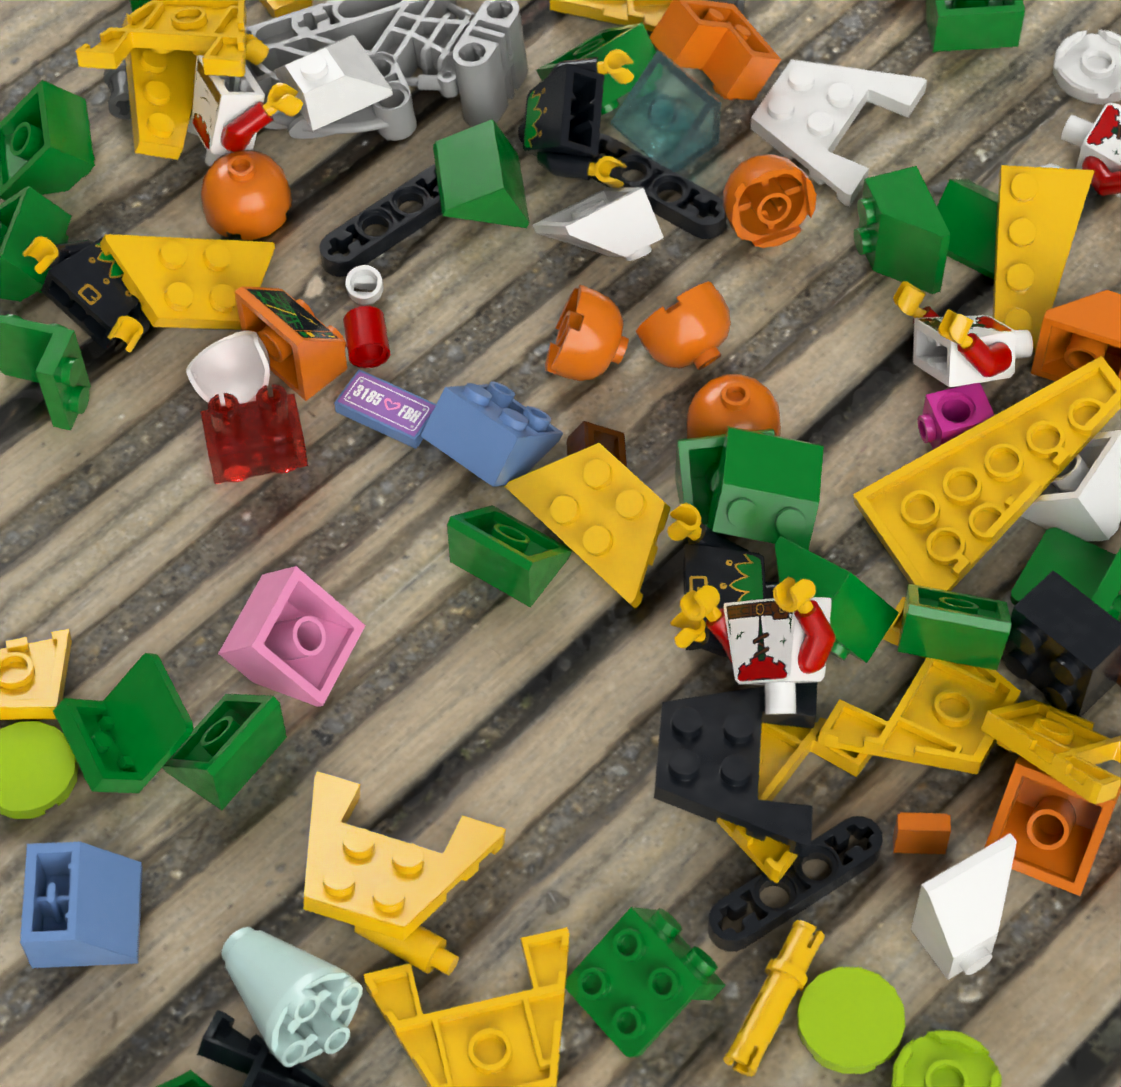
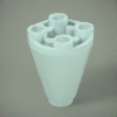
(291, 995)

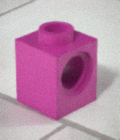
(962, 404)

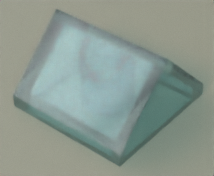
(669, 115)

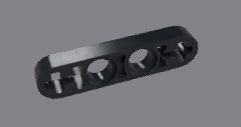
(660, 179)
(385, 213)
(800, 889)

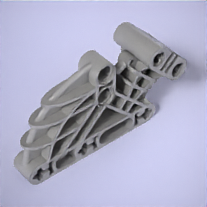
(472, 56)

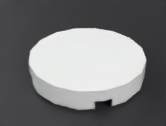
(1090, 67)

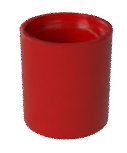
(366, 337)

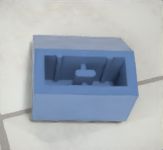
(490, 431)
(80, 906)

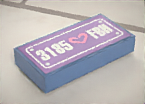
(385, 408)

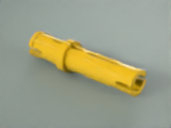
(784, 977)

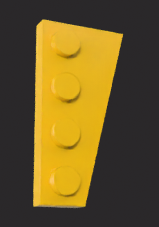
(160, 99)
(1033, 240)
(33, 676)

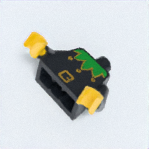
(566, 118)
(89, 290)
(717, 563)

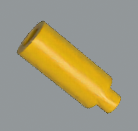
(421, 949)

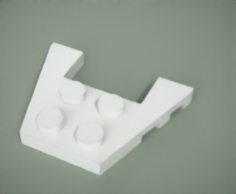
(815, 107)

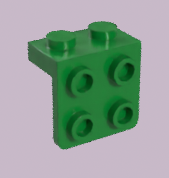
(52, 359)
(1078, 562)
(130, 731)
(642, 978)

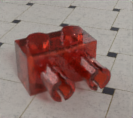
(253, 435)

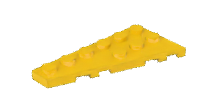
(968, 492)

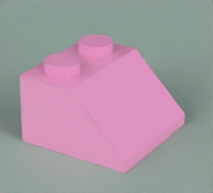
(292, 637)

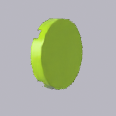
(34, 769)
(850, 1020)
(945, 1060)

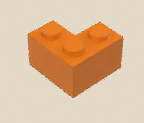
(719, 43)

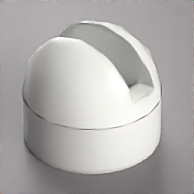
(364, 278)

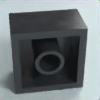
(1064, 645)

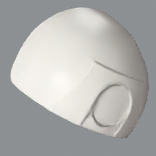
(231, 366)

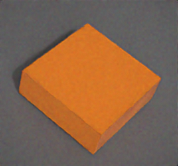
(921, 833)

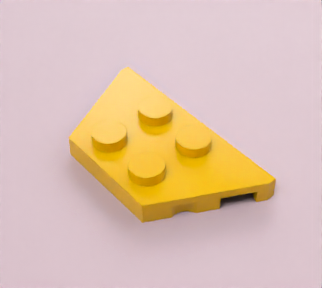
(188, 278)
(598, 514)

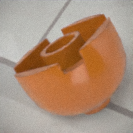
(245, 195)
(768, 200)
(688, 330)
(587, 336)
(732, 402)

